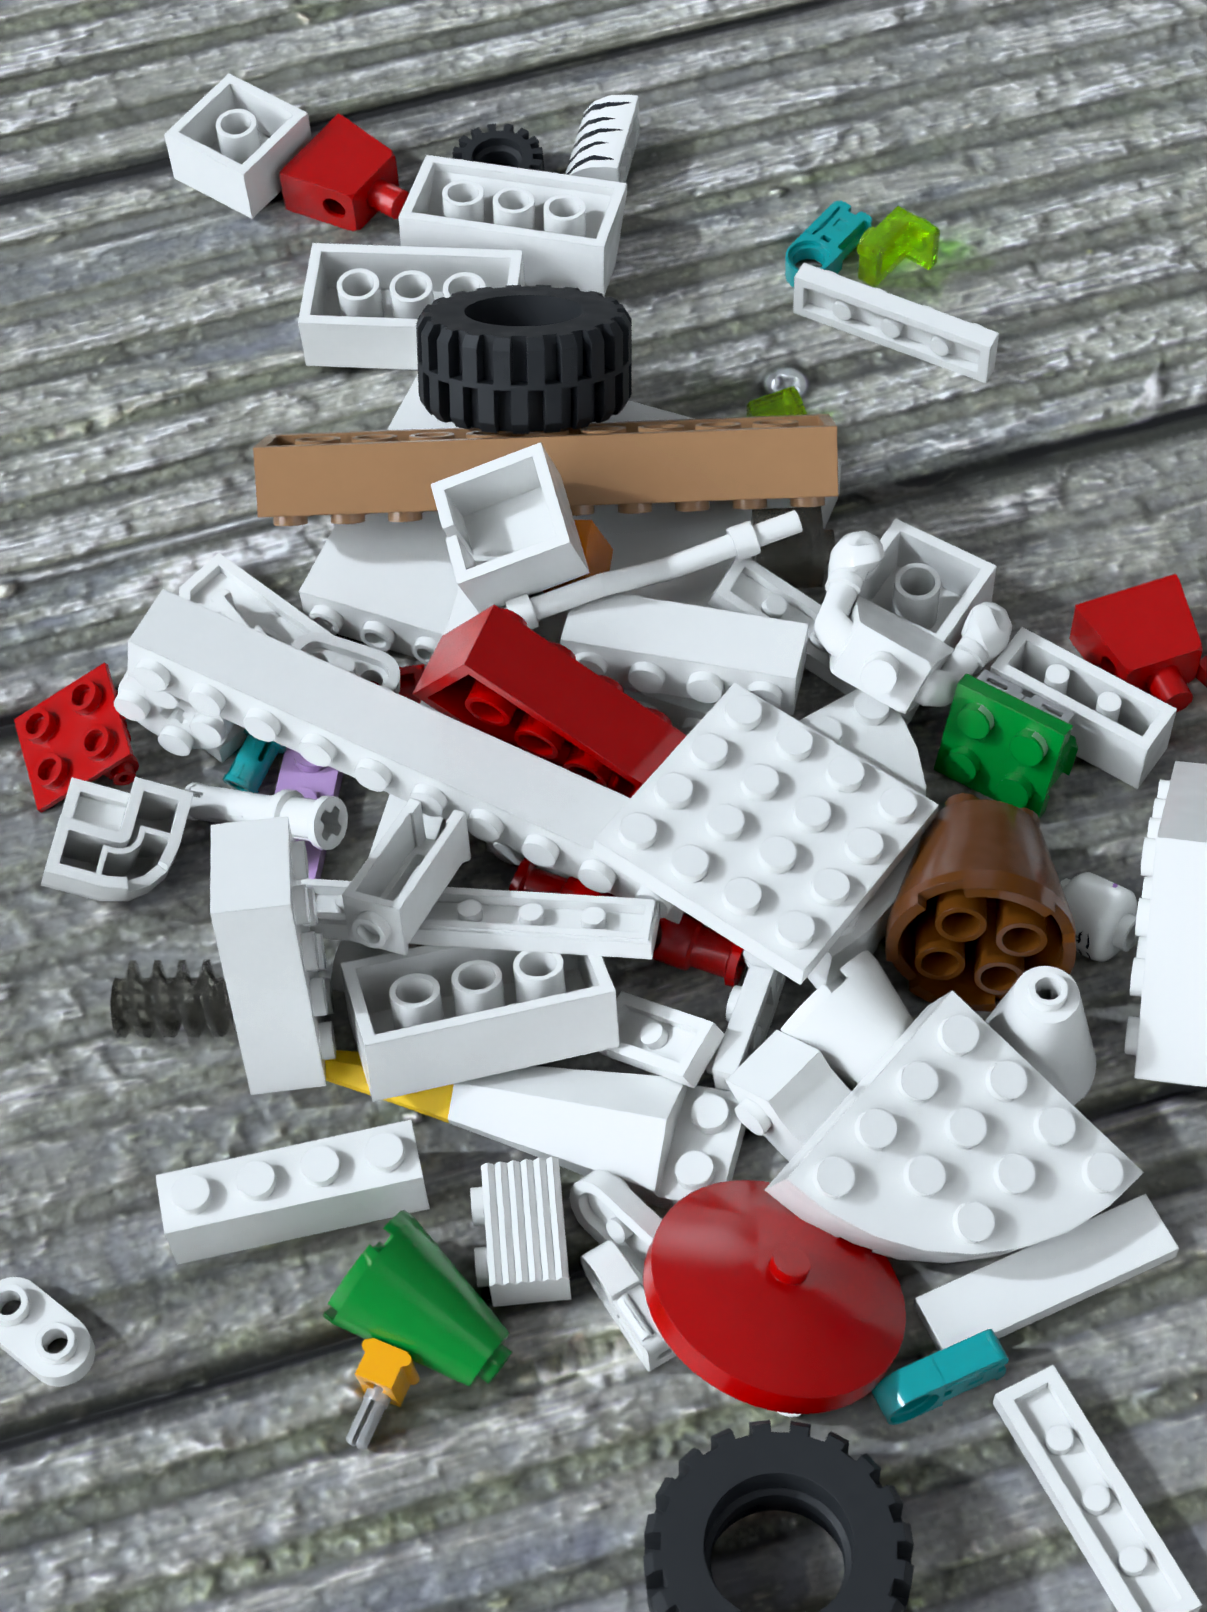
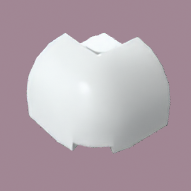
(115, 840)

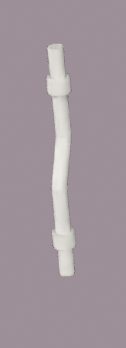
(740, 542)

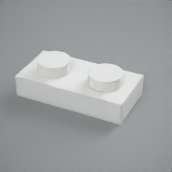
(663, 1040)

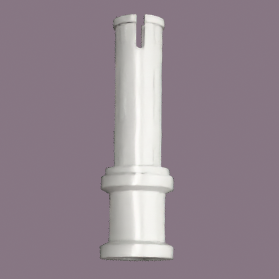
(311, 820)

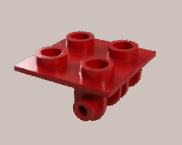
(76, 737)

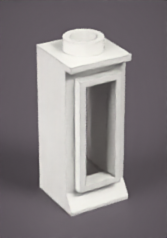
(369, 899)

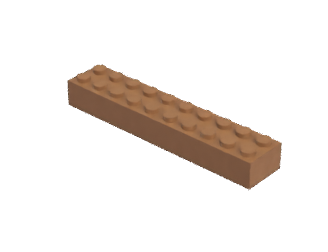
(598, 465)

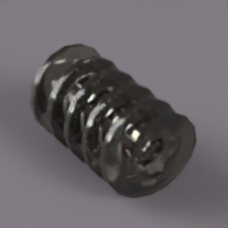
(170, 1002)

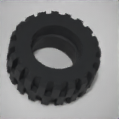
(524, 358)
(777, 1474)

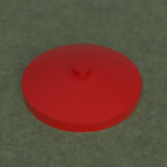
(771, 1301)

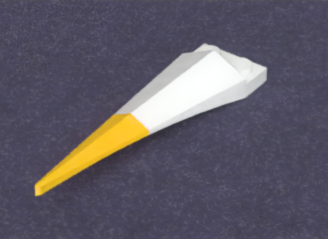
(634, 1125)

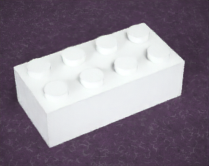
(367, 298)
(270, 954)
(473, 1014)

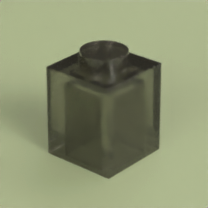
(800, 557)

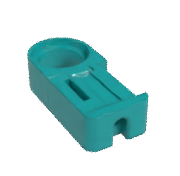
(828, 239)
(940, 1377)

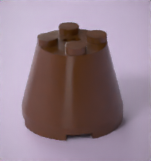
(979, 905)

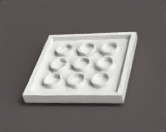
(765, 832)

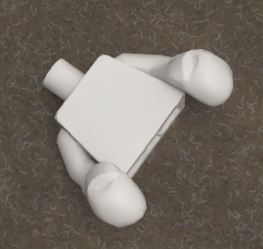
(885, 652)

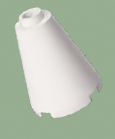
(852, 1019)
(1049, 1029)

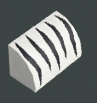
(606, 139)

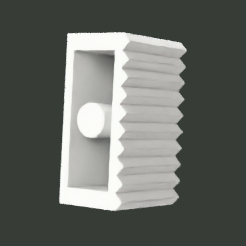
(523, 1232)

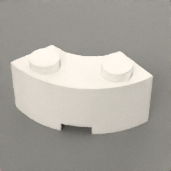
(786, 1092)

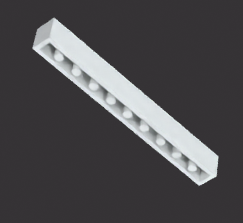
(380, 739)

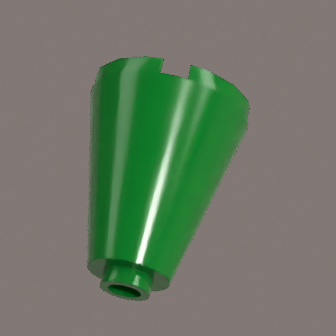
(420, 1304)

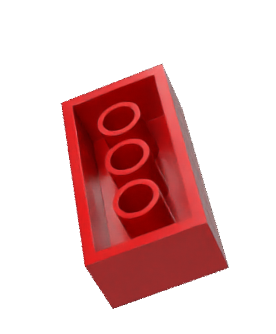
(545, 702)

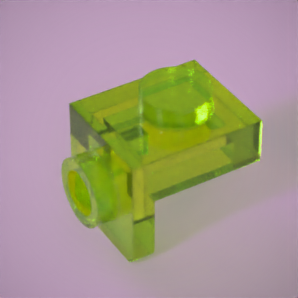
(893, 240)

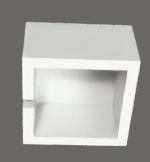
(513, 524)

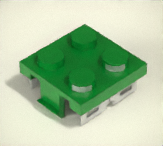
(1005, 744)

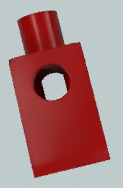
(343, 178)
(1142, 638)

